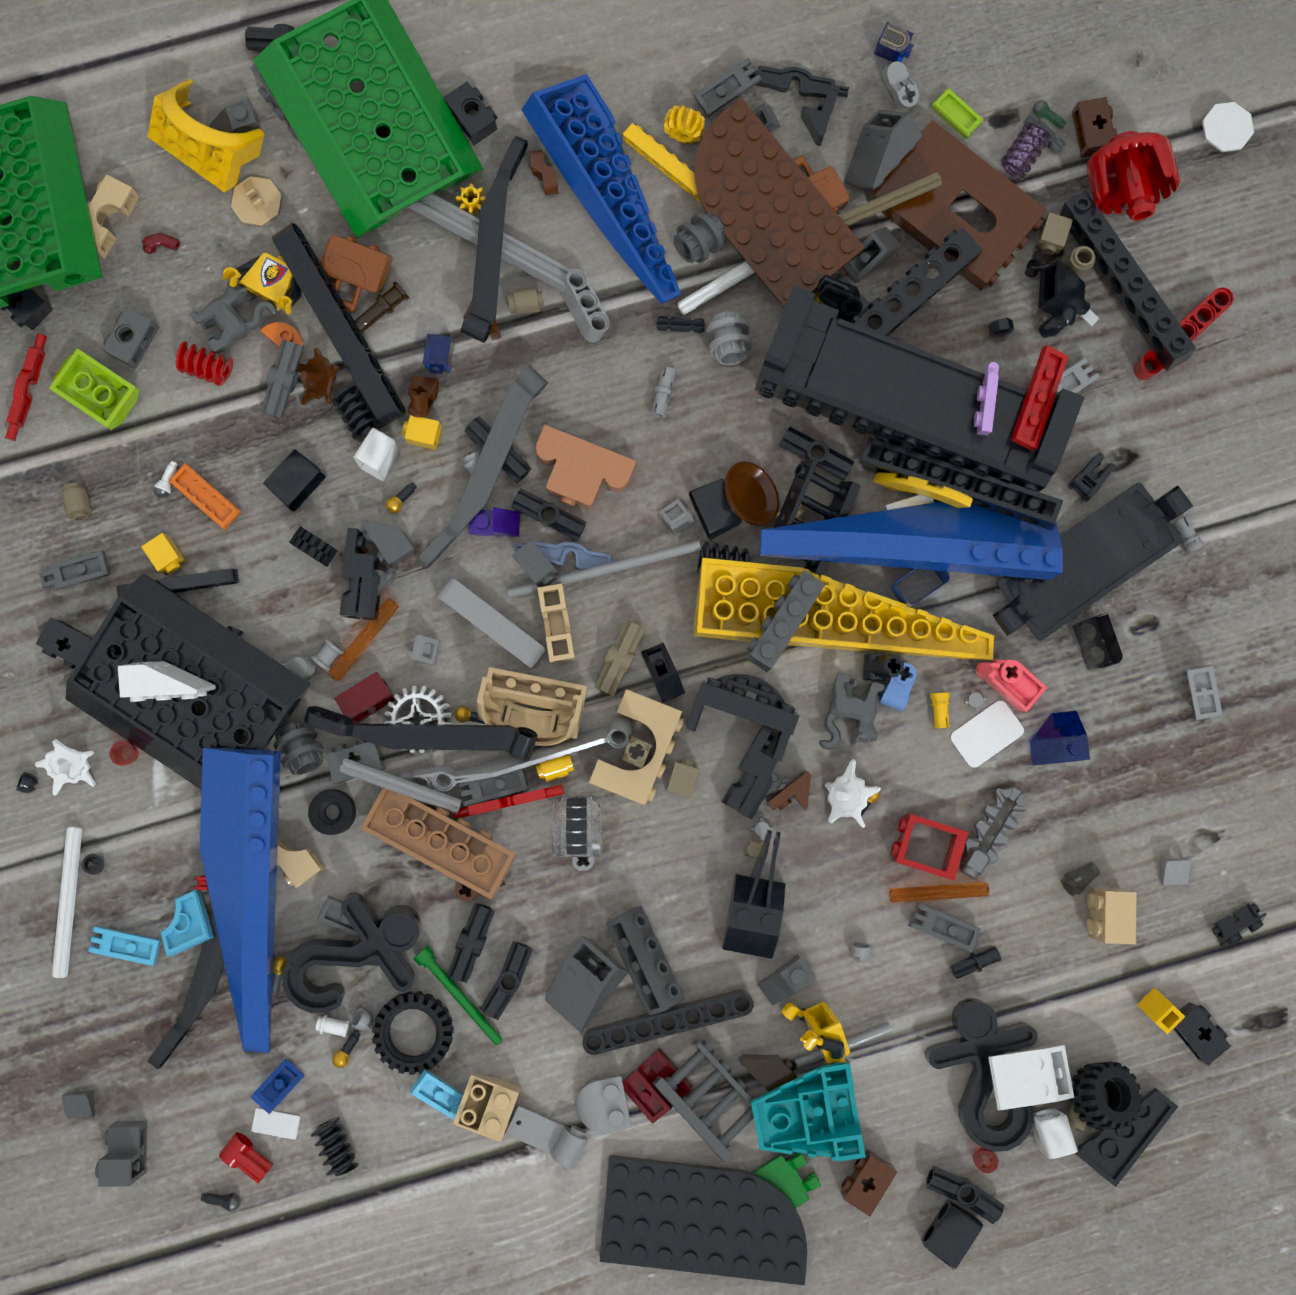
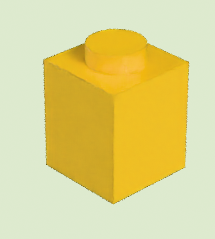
(422, 432)
(163, 554)
(1161, 1010)

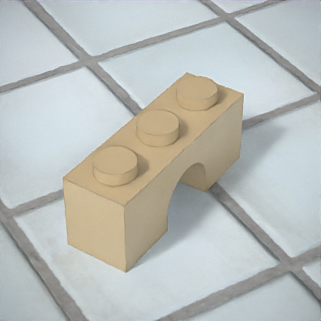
(110, 198)
(556, 623)

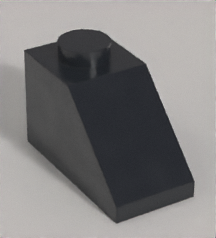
(663, 672)

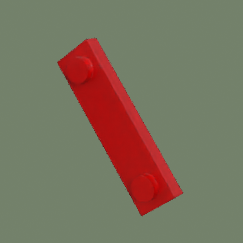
(1039, 398)

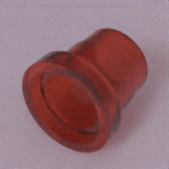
(116, 753)

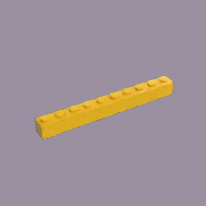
(661, 159)

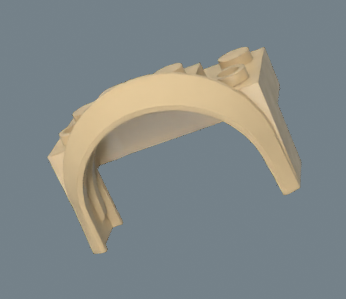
(510, 687)

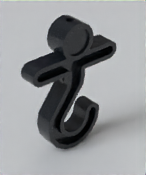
(377, 945)
(981, 1040)

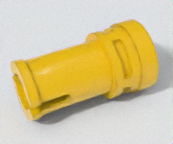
(940, 709)

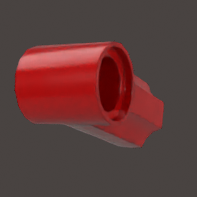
(241, 1154)

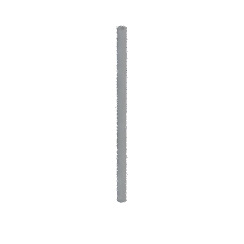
(610, 567)

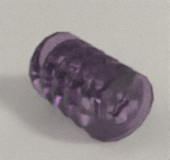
(1025, 150)

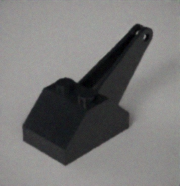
(756, 908)

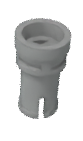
(1190, 539)

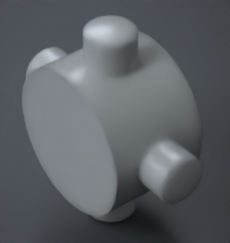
(974, 700)
(761, 828)

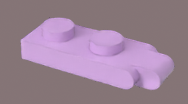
(987, 395)

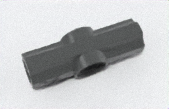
(282, 378)

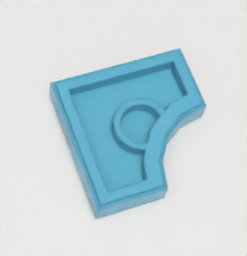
(189, 924)

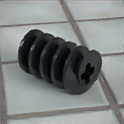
(354, 414)
(724, 554)
(334, 1147)

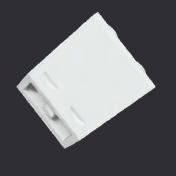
(159, 681)
(1031, 1077)

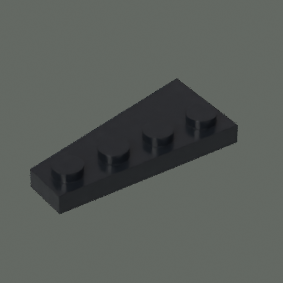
(1116, 1150)

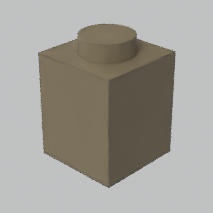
(1053, 234)
(683, 778)

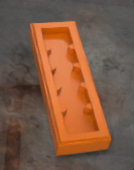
(205, 496)

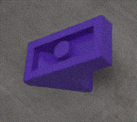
(496, 523)

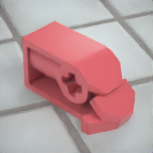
(1018, 689)

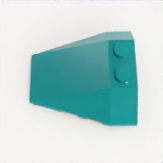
(811, 1115)

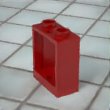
(953, 853)

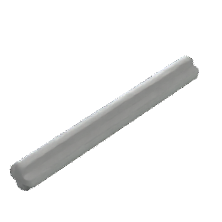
(400, 785)

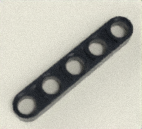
(195, 581)

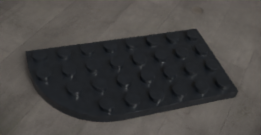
(701, 1221)

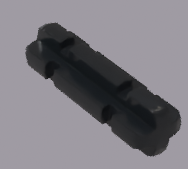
(680, 324)

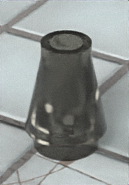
(1078, 879)

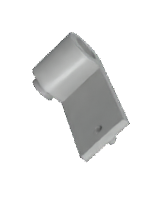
(543, 1133)

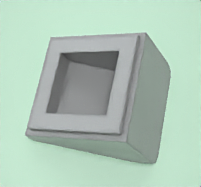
(677, 517)
(1175, 871)

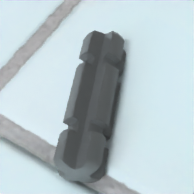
(1055, 144)

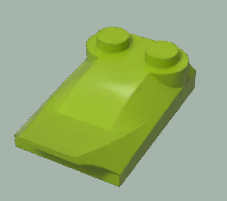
(94, 389)

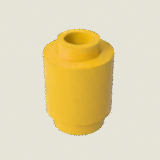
(555, 768)

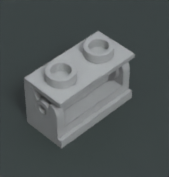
(1204, 692)

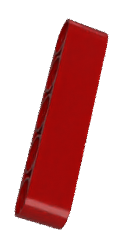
(1191, 325)

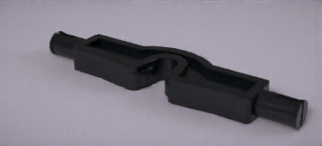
(808, 84)

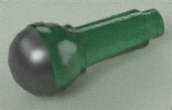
(1043, 110)

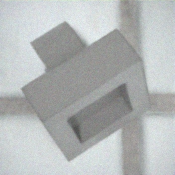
(424, 649)

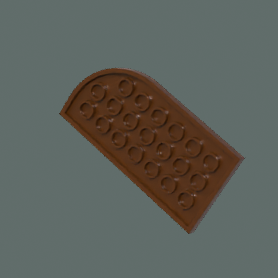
(769, 205)

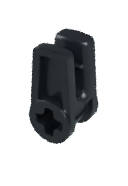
(840, 296)
(1085, 483)

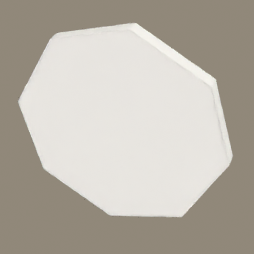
(1228, 127)

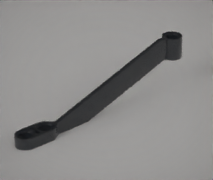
(489, 247)
(516, 741)
(199, 994)

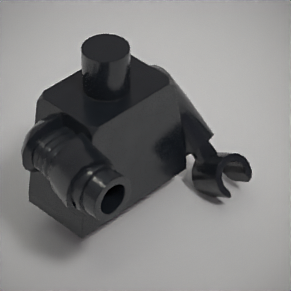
(1059, 295)

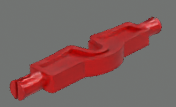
(28, 376)
(509, 801)

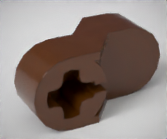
(543, 172)

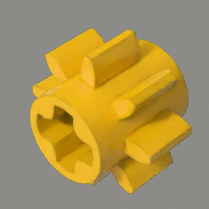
(466, 195)

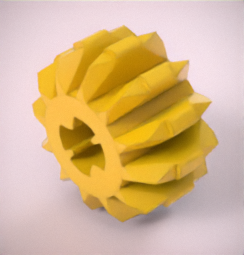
(684, 124)

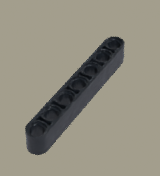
(658, 1031)

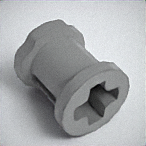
(327, 654)
(585, 867)

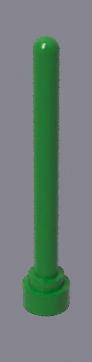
(427, 960)

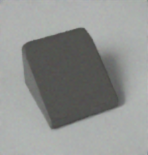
(767, 117)
(78, 1104)

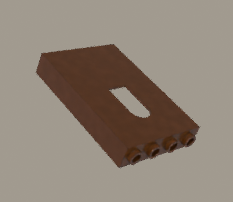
(961, 169)

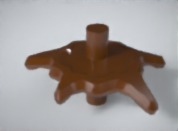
(317, 377)

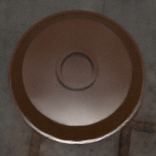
(751, 493)

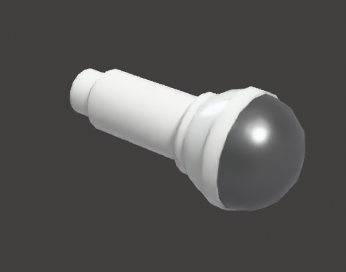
(163, 487)

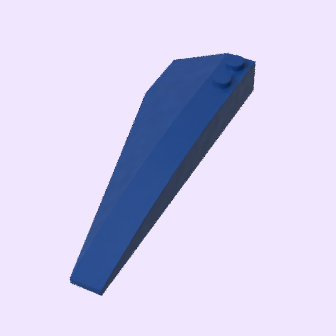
(589, 154)

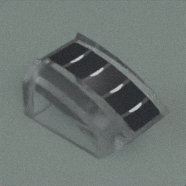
(577, 826)

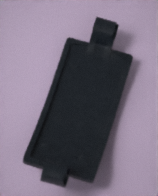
(1096, 559)

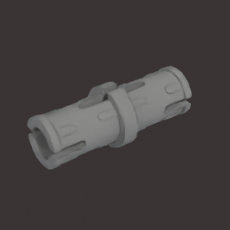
(663, 392)

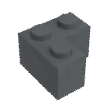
(125, 1156)

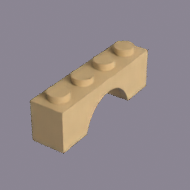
(298, 865)

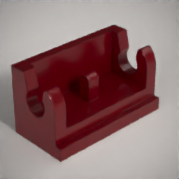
(365, 698)

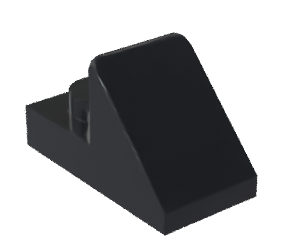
(817, 120)

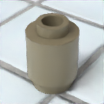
(1081, 260)
(525, 301)
(76, 501)

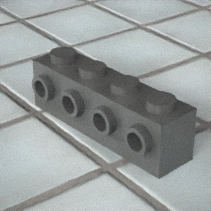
(785, 621)
(645, 961)

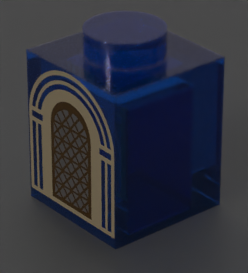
(894, 43)
(438, 353)

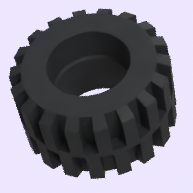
(1121, 1090)

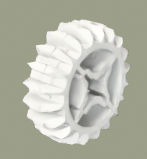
(417, 707)

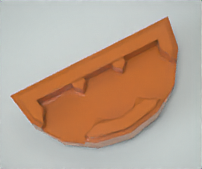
(278, 331)

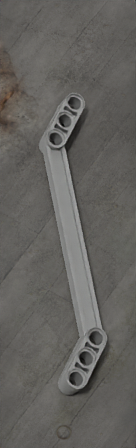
(528, 260)

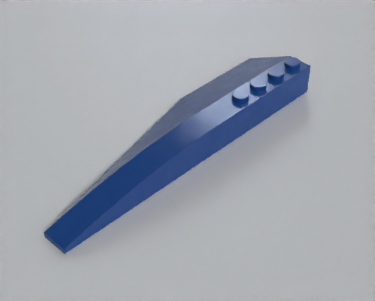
(927, 539)
(241, 873)

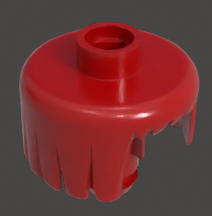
(1132, 173)

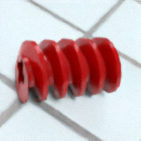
(203, 366)

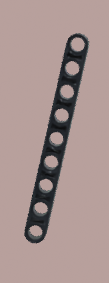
(339, 324)

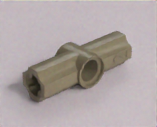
(619, 658)
(636, 752)

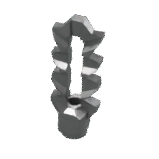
(976, 858)

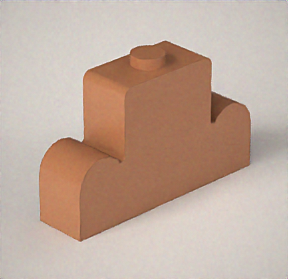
(581, 468)

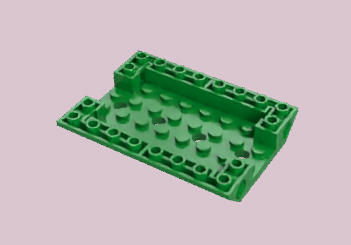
(341, 125)
(46, 200)

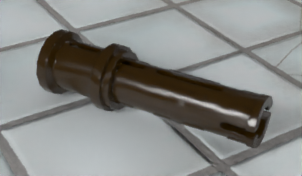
(384, 304)

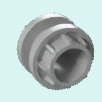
(729, 338)

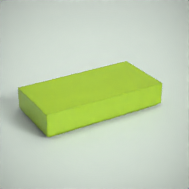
(957, 113)

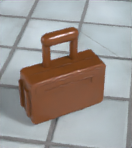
(827, 183)
(356, 265)

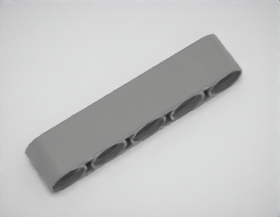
(491, 622)

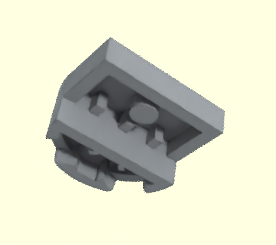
(604, 1105)

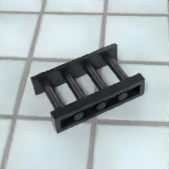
(843, 500)

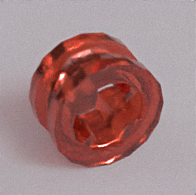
(977, 1158)

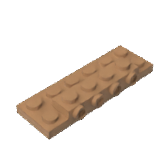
(439, 841)

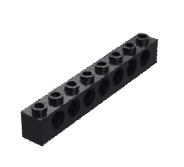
(1128, 282)
(985, 490)

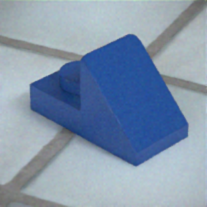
(277, 1086)

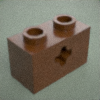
(1093, 125)
(868, 1196)

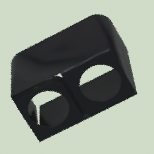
(294, 480)
(714, 509)
(1104, 631)
(952, 1234)

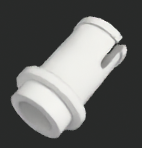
(332, 1026)

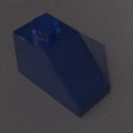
(1060, 740)

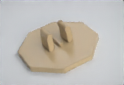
(256, 201)

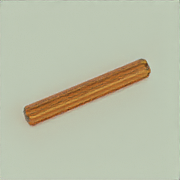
(363, 640)
(939, 892)

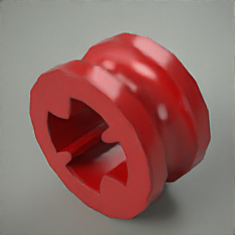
(201, 883)

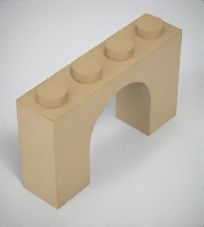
(662, 722)

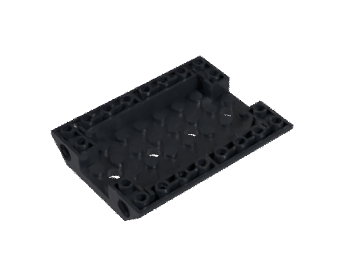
(160, 626)

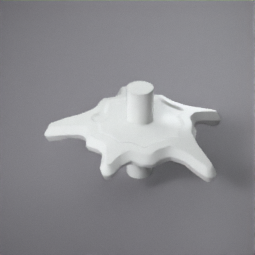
(66, 766)
(849, 795)

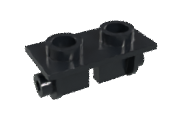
(1247, 920)

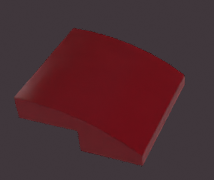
(644, 1093)

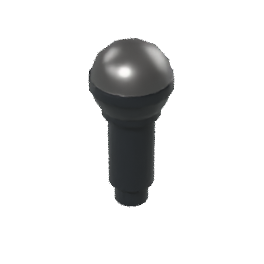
(229, 1202)

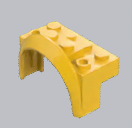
(193, 141)

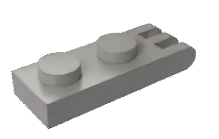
(1077, 378)

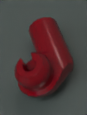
(159, 239)

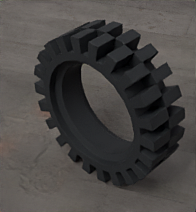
(391, 1054)

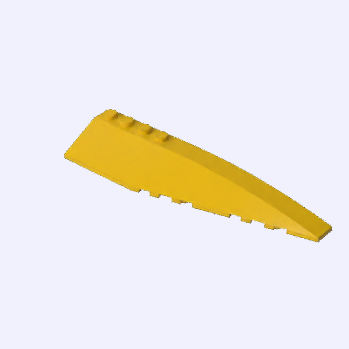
(740, 596)

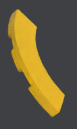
(922, 487)

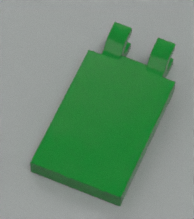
(784, 1175)

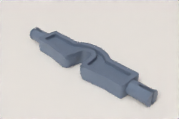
(584, 559)

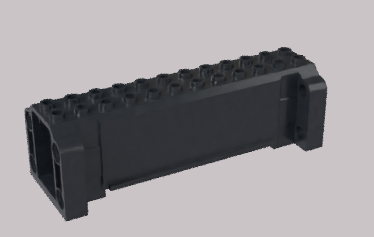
(905, 395)

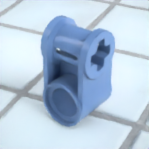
(897, 691)

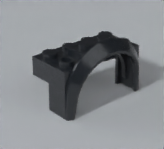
(766, 709)

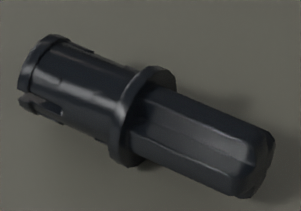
(975, 962)

